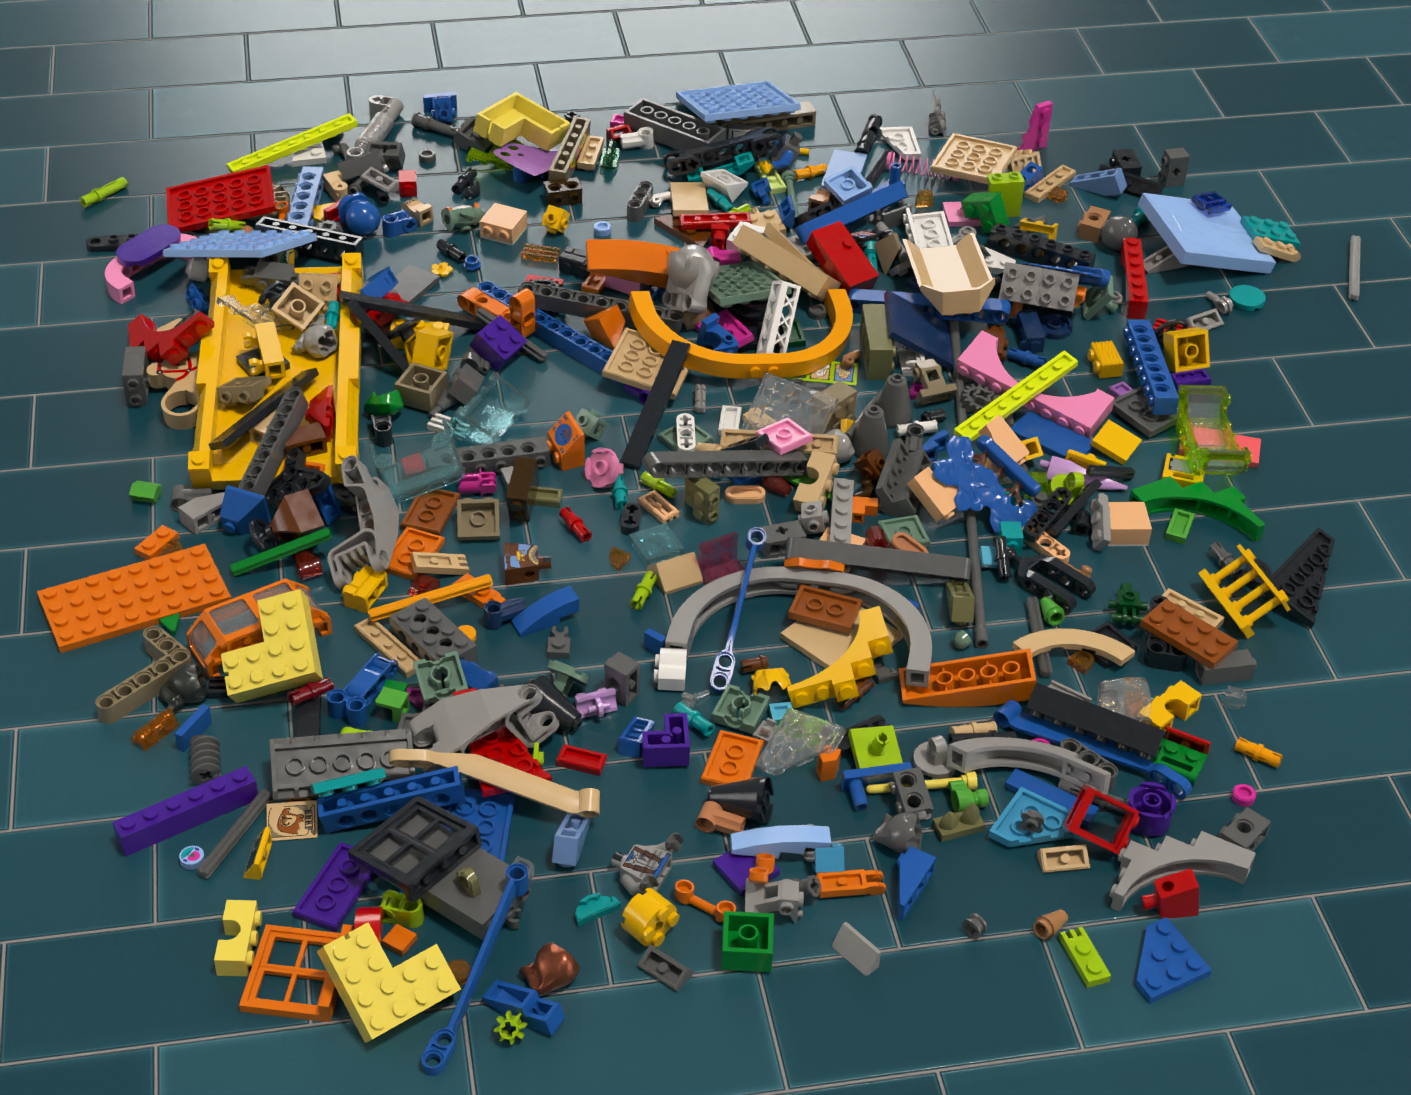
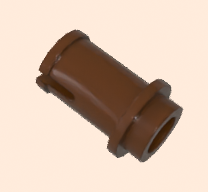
(754, 664)

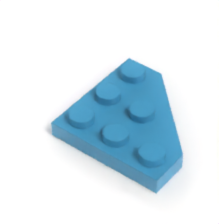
(1007, 827)

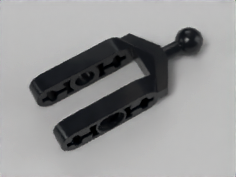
(1055, 570)

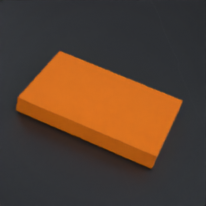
(412, 541)
(731, 759)

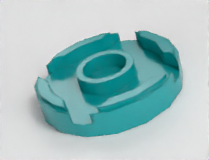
(1247, 297)

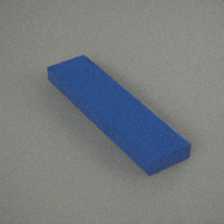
(1050, 792)

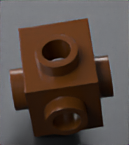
(870, 464)

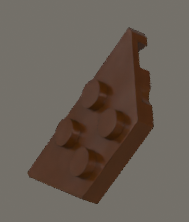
(672, 225)

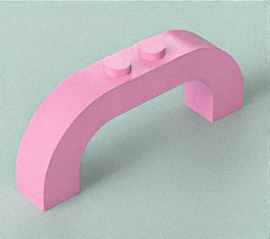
(117, 276)

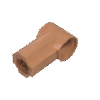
(713, 818)

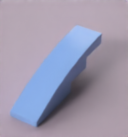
(779, 839)

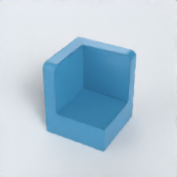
(829, 859)

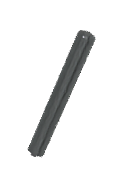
(529, 347)
(1036, 624)
(234, 834)

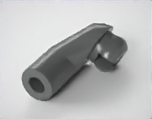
(340, 148)

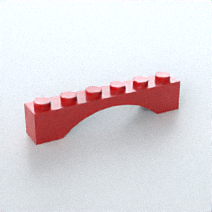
(1136, 288)

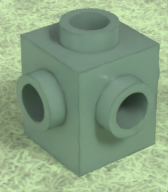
(591, 423)

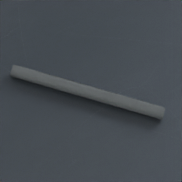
(851, 430)

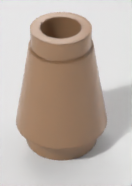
(1049, 924)

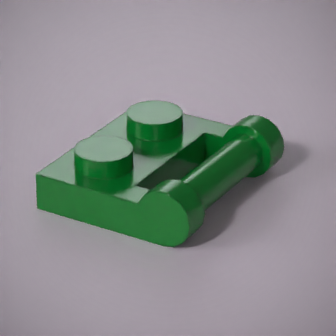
(1181, 760)

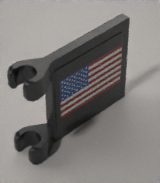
(868, 234)

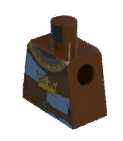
(523, 563)

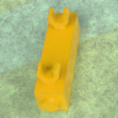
(270, 350)

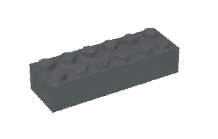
(672, 126)

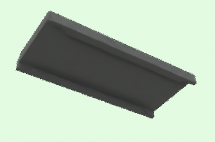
(313, 759)

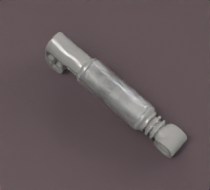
(384, 113)

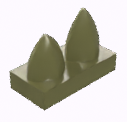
(959, 824)

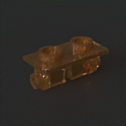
(155, 729)

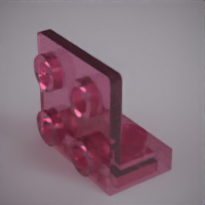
(719, 557)

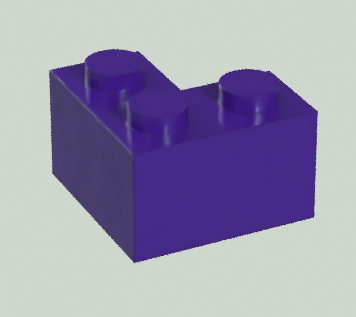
(667, 746)

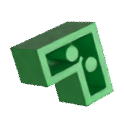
(988, 207)

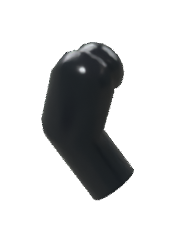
(473, 190)

